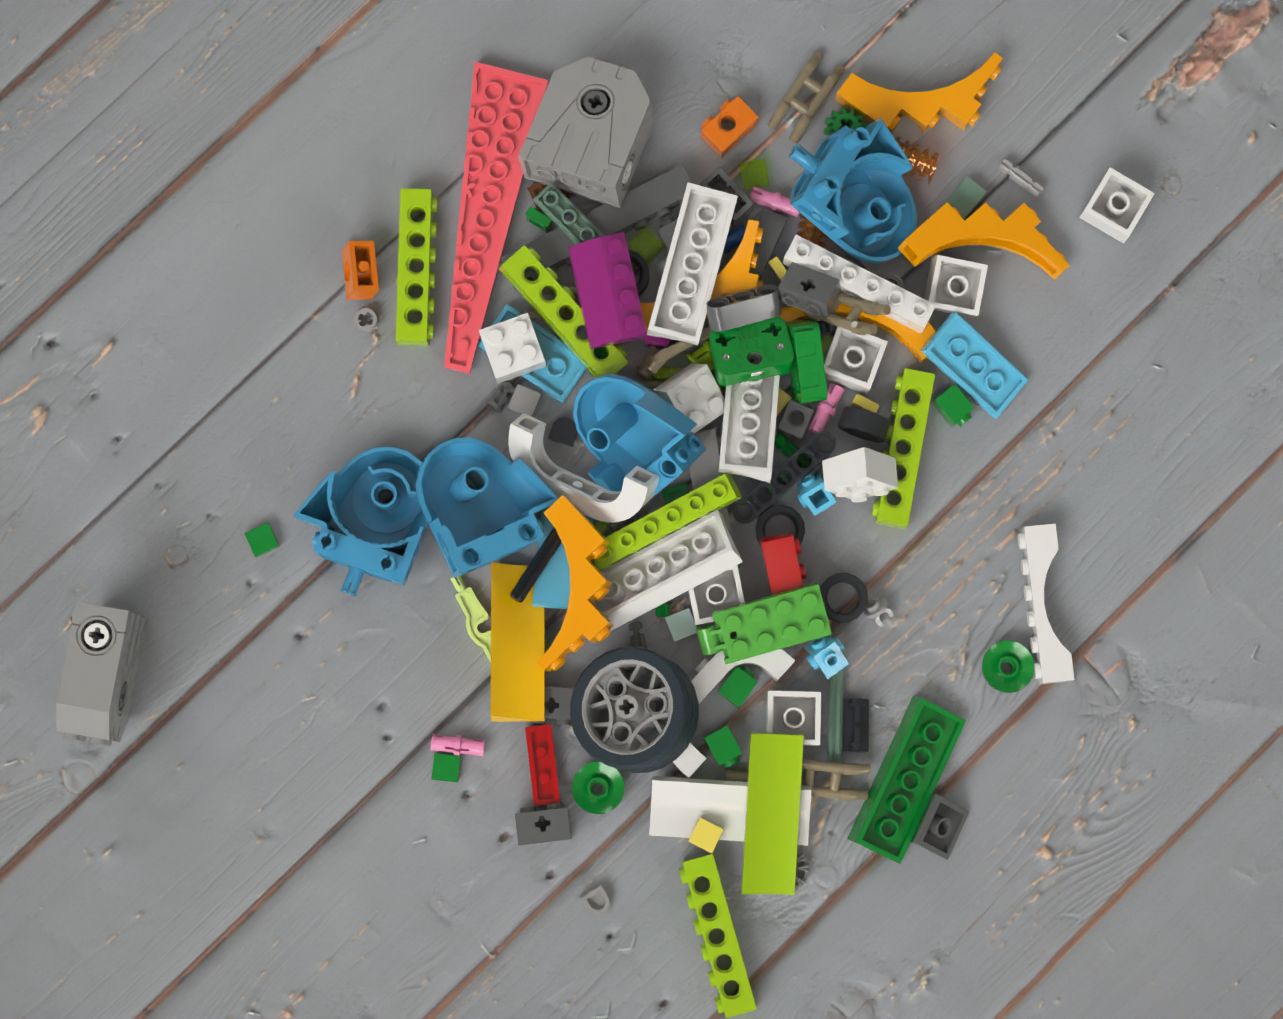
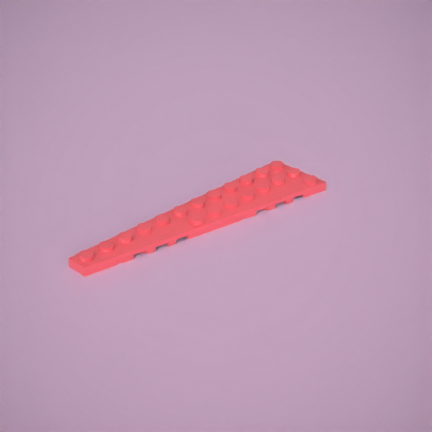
(498, 125)

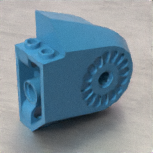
(633, 427)
(480, 503)

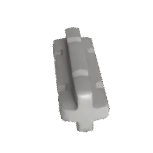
(1021, 177)

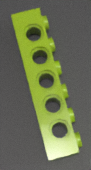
(411, 202)
(514, 270)
(922, 385)
(669, 519)
(743, 1000)

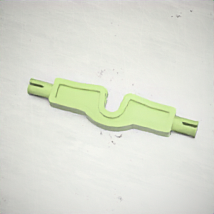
(474, 614)

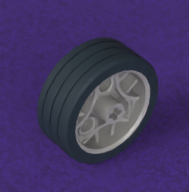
(634, 710)

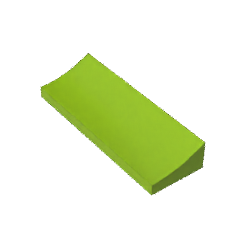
(772, 813)

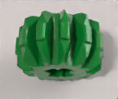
(837, 120)

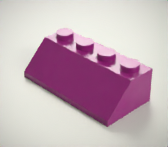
(607, 291)

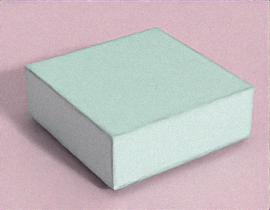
(681, 625)

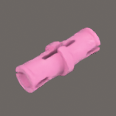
(773, 201)
(826, 409)
(457, 745)

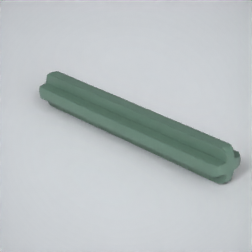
(835, 717)

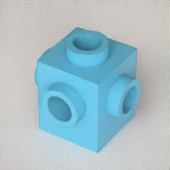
(813, 493)
(826, 655)

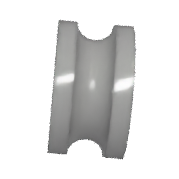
(365, 311)

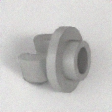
(875, 608)

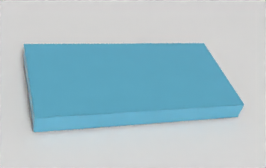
(974, 365)
(562, 366)
(553, 584)

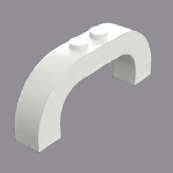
(638, 487)
(710, 674)

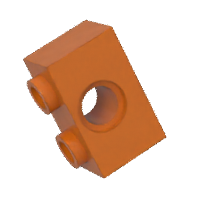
(724, 140)
(360, 270)

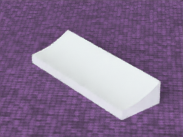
(692, 264)
(749, 428)
(668, 569)
(682, 801)

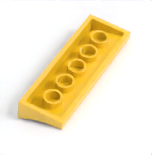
(515, 650)

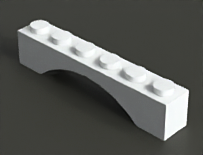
(1052, 658)

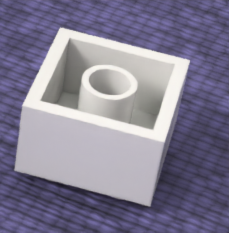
(1117, 205)
(955, 285)
(512, 348)
(853, 359)
(694, 394)
(860, 474)
(716, 594)
(795, 714)

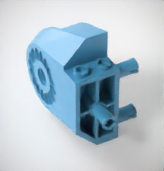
(857, 191)
(361, 529)

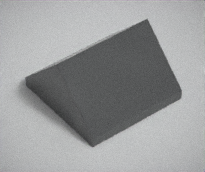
(940, 826)

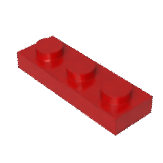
(542, 765)

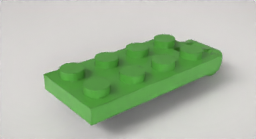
(766, 624)

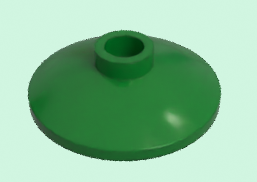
(1021, 666)
(597, 802)

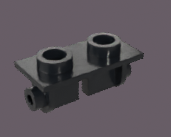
(855, 725)

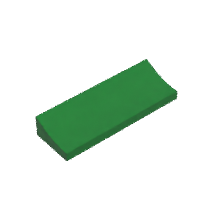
(906, 779)

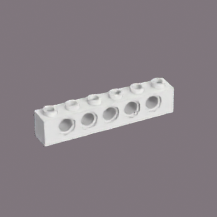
(857, 282)

